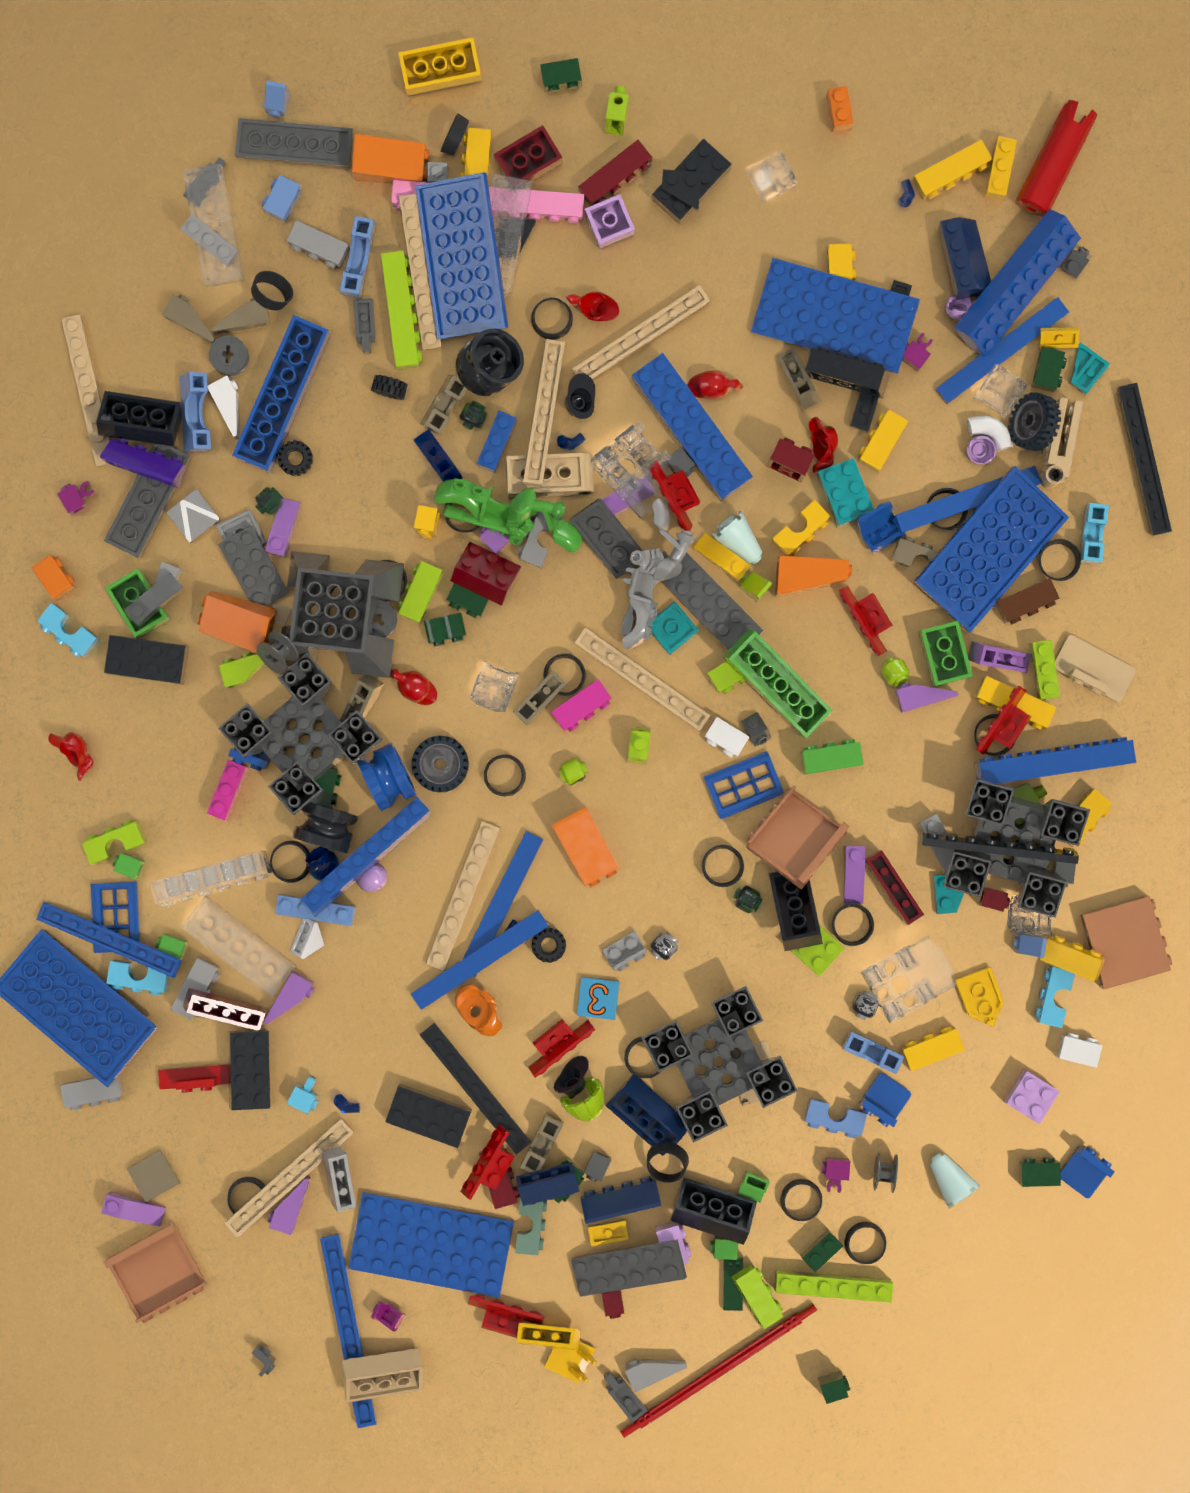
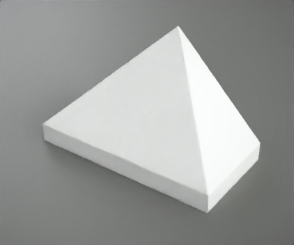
(307, 939)

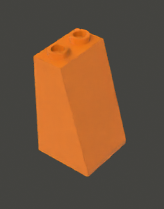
(388, 160)
(808, 573)
(236, 620)
(585, 847)

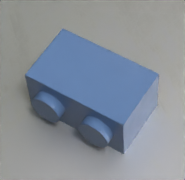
(282, 198)

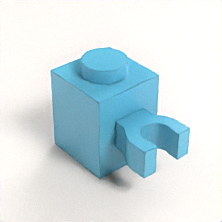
(303, 1098)

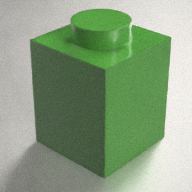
(128, 865)
(171, 945)
(724, 1248)

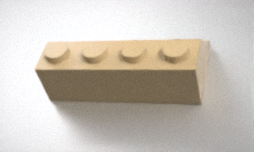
(382, 1375)

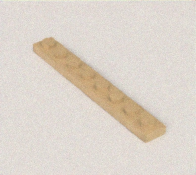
(419, 271)
(643, 333)
(85, 382)
(544, 413)
(642, 679)
(463, 896)
(287, 1178)

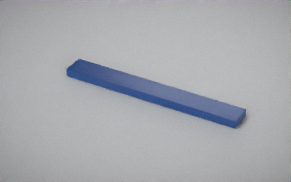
(1002, 350)
(952, 504)
(506, 892)
(109, 939)
(479, 959)

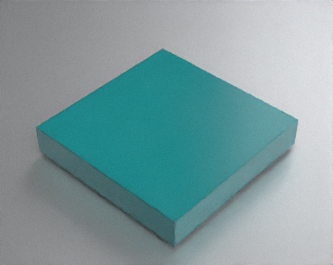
(673, 628)

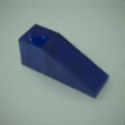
(437, 456)

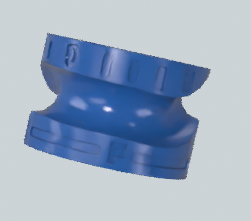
(386, 776)

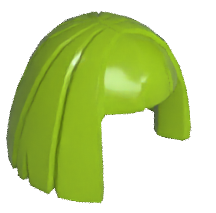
(589, 1108)

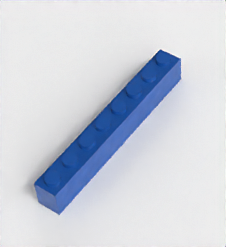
(365, 857)

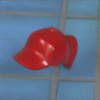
(596, 306)
(712, 385)
(824, 443)
(415, 687)
(75, 750)

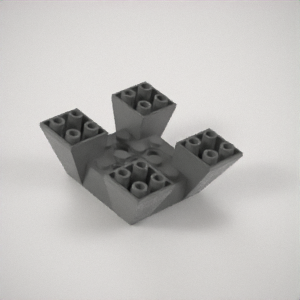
(358, 591)
(301, 770)
(996, 811)
(701, 1109)

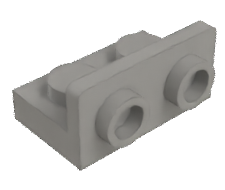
(624, 951)

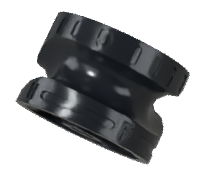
(489, 362)
(326, 827)

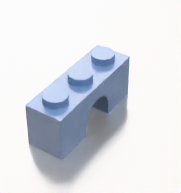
(872, 1052)
(851, 1123)

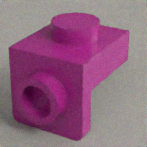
(388, 1315)

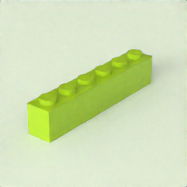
(400, 310)
(833, 1286)

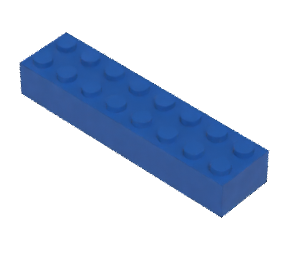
(1017, 282)
(281, 394)
(691, 427)
(1059, 762)

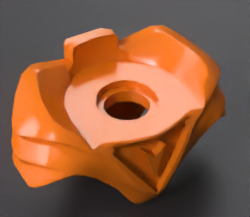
(487, 1021)

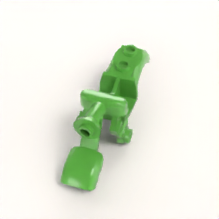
(508, 519)

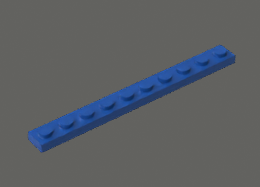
(345, 1317)

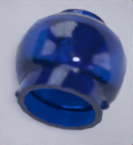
(321, 862)

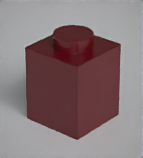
(994, 899)
(613, 1304)

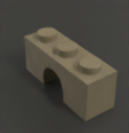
(439, 410)
(907, 550)
(541, 1144)

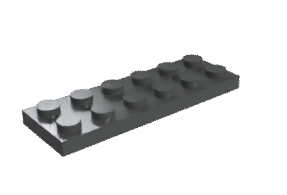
(294, 143)
(142, 508)
(710, 603)
(628, 1268)

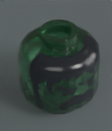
(473, 415)
(269, 501)
(747, 899)

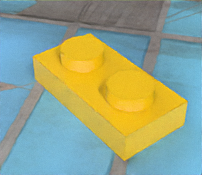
(1059, 337)
(608, 1233)

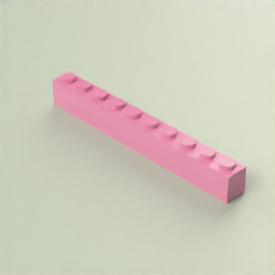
(541, 203)

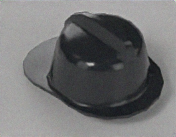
(580, 396)
(572, 1079)

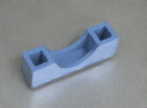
(357, 263)
(195, 433)
(333, 913)

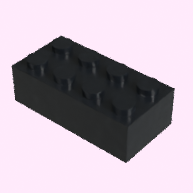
(702, 159)
(847, 372)
(139, 418)
(146, 659)
(795, 913)
(248, 1069)
(428, 1115)
(713, 1211)

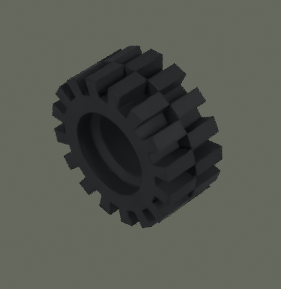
(389, 387)
(295, 469)
(560, 945)

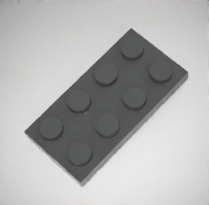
(606, 536)
(253, 567)

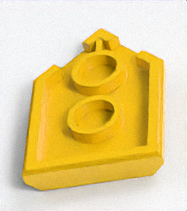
(981, 995)

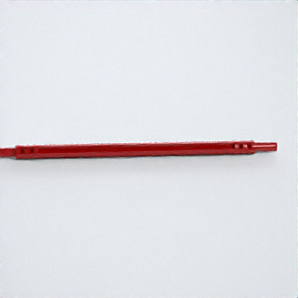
(719, 1370)

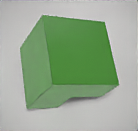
(753, 1186)

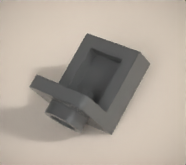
(1076, 261)
(756, 729)
(264, 1355)

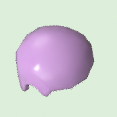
(957, 308)
(981, 450)
(373, 879)

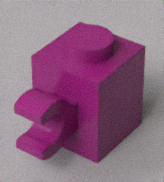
(915, 354)
(73, 498)
(837, 1170)

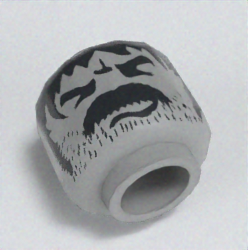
(664, 946)
(865, 1005)

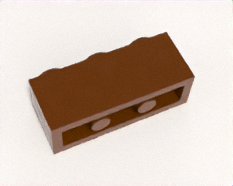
(1027, 601)

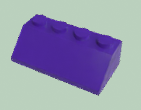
(144, 463)

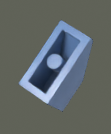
(276, 99)
(1030, 945)

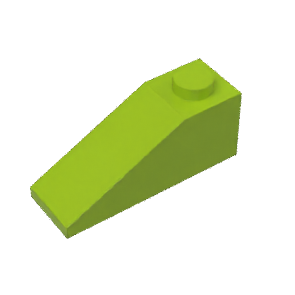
(754, 585)

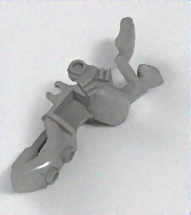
(654, 567)

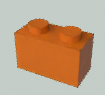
(839, 109)
(53, 577)

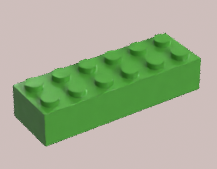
(777, 683)

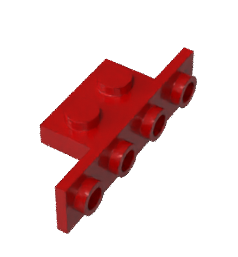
(678, 493)
(869, 616)
(1007, 725)
(557, 1043)
(193, 1077)
(490, 1166)
(502, 1317)

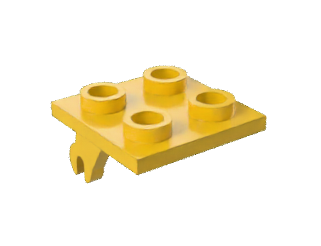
(571, 1363)

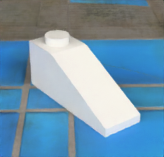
(227, 401)

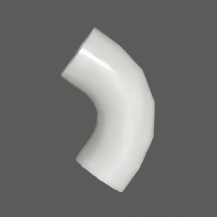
(991, 427)

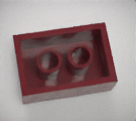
(529, 156)
(791, 459)
(485, 573)

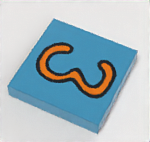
(598, 998)

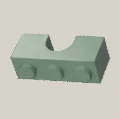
(530, 1241)

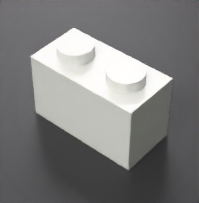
(726, 737)
(1078, 1050)

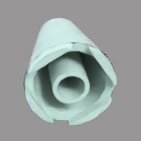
(739, 538)
(952, 1180)

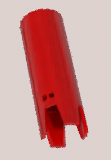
(1055, 160)

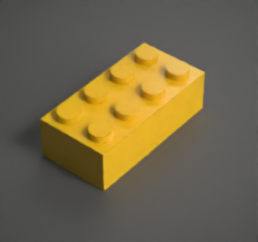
(440, 66)

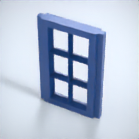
(750, 801)
(132, 906)

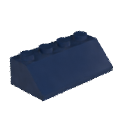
(964, 257)
(646, 1113)
(620, 1200)

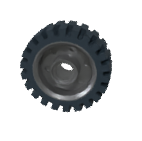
(1034, 421)
(424, 764)

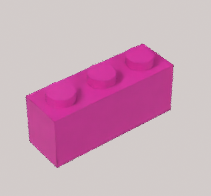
(582, 706)
(227, 790)

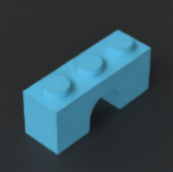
(1092, 537)
(54, 620)
(121, 976)
(1048, 1012)

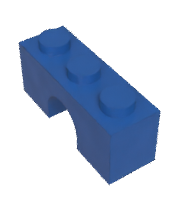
(496, 441)

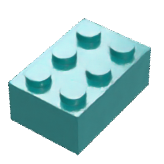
(845, 492)

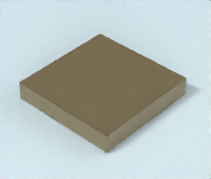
(153, 1175)

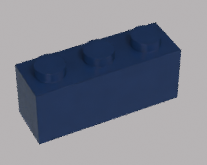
(547, 1184)

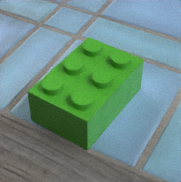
(125, 592)
(945, 653)
(831, 757)

